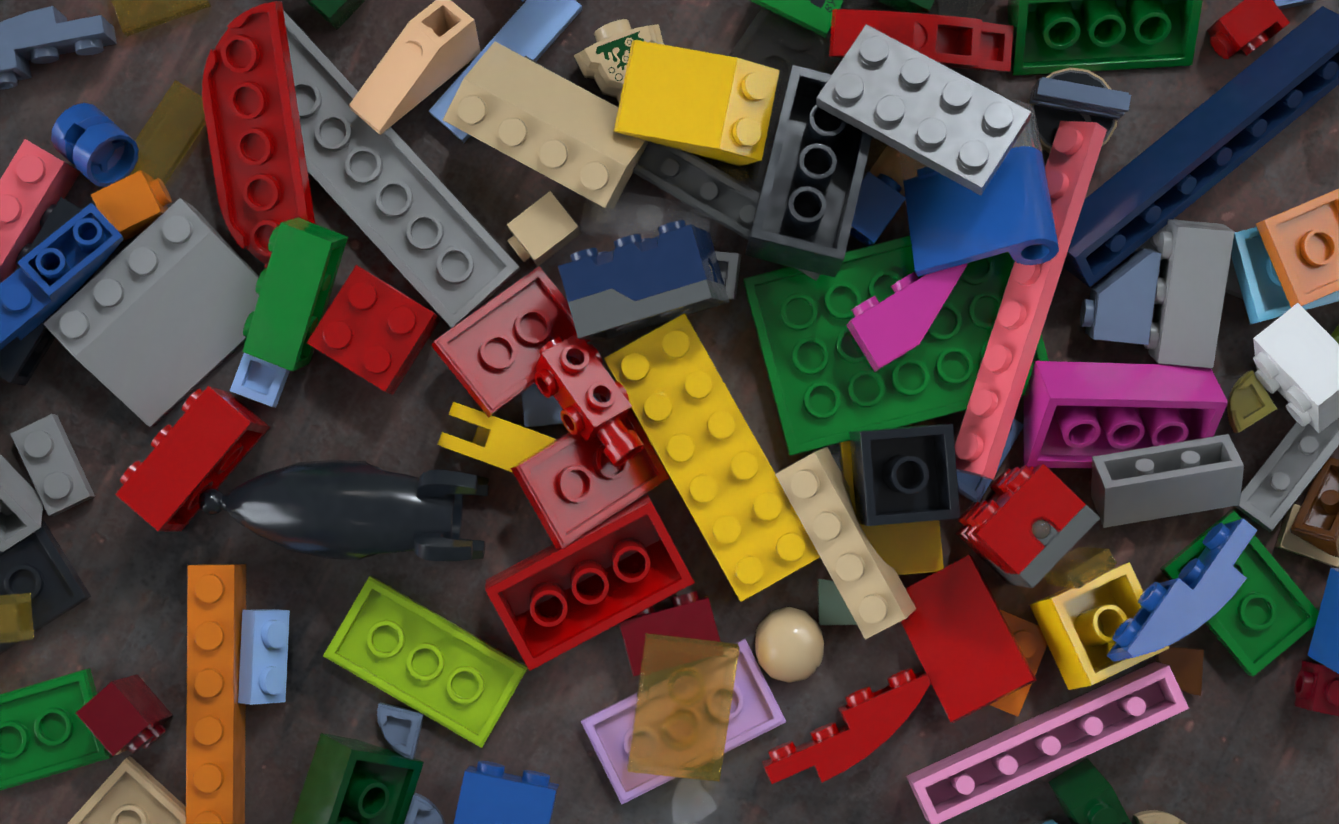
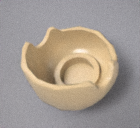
(789, 644)

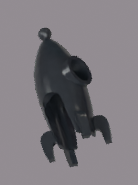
(355, 510)

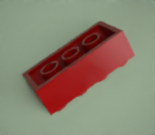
(588, 585)

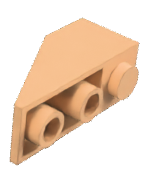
(417, 63)

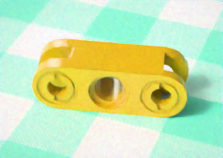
(495, 439)

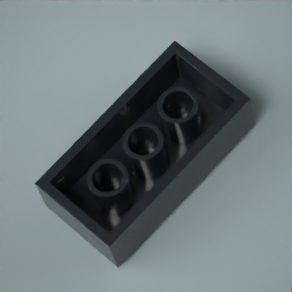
(809, 182)

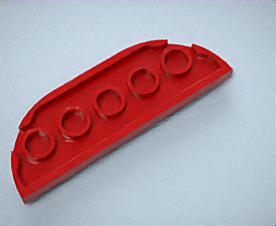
(256, 129)

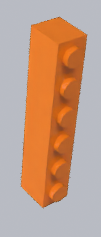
(213, 713)

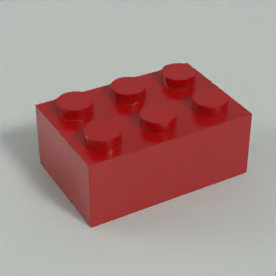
(190, 458)

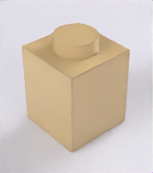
(542, 230)

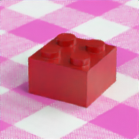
(374, 330)

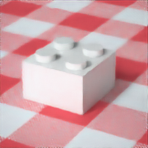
(1302, 365)

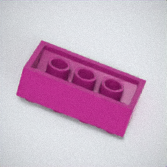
(1115, 408)

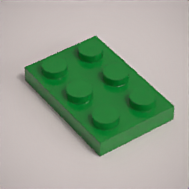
(1264, 612)

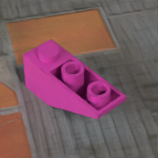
(902, 320)

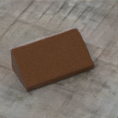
(1319, 514)

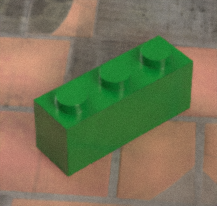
(293, 292)

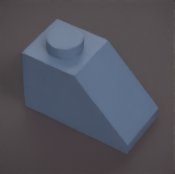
(1124, 301)

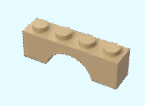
(826, 512)

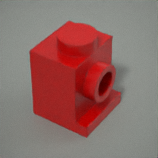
(1246, 27)

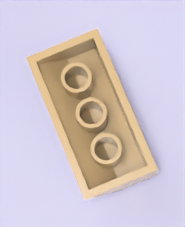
(546, 124)

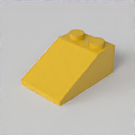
(697, 102)

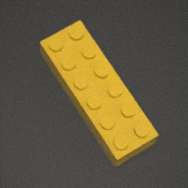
(712, 457)

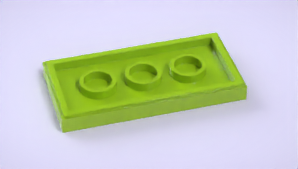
(425, 661)

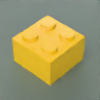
(1083, 622)

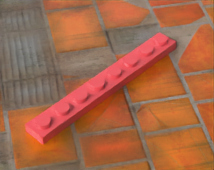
(1026, 307)

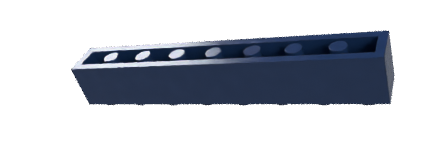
(1205, 146)

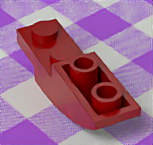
(946, 39)
(868, 721)

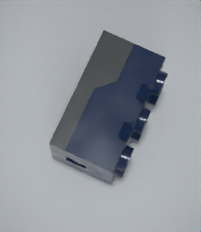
(642, 281)

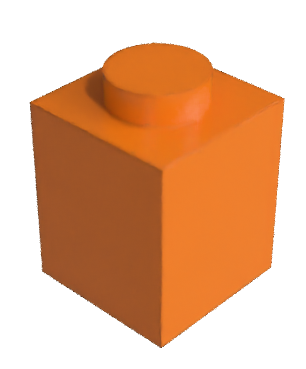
(133, 203)

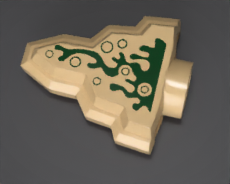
(609, 56)

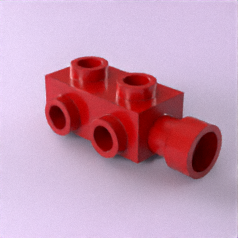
(574, 391)

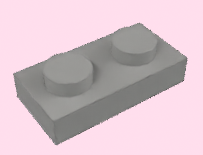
(52, 465)

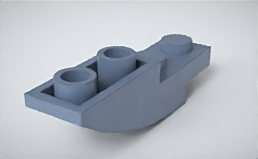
(44, 36)

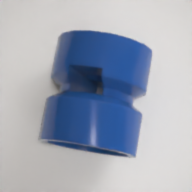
(94, 144)

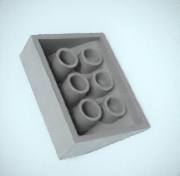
(160, 313)

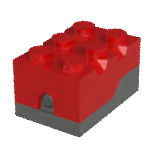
(1026, 524)

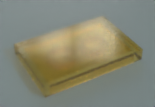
(682, 707)

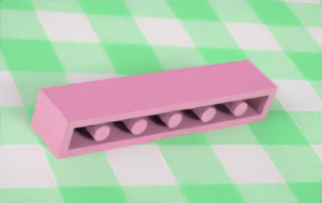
(1047, 742)

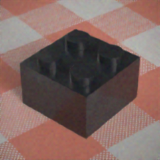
(904, 474)

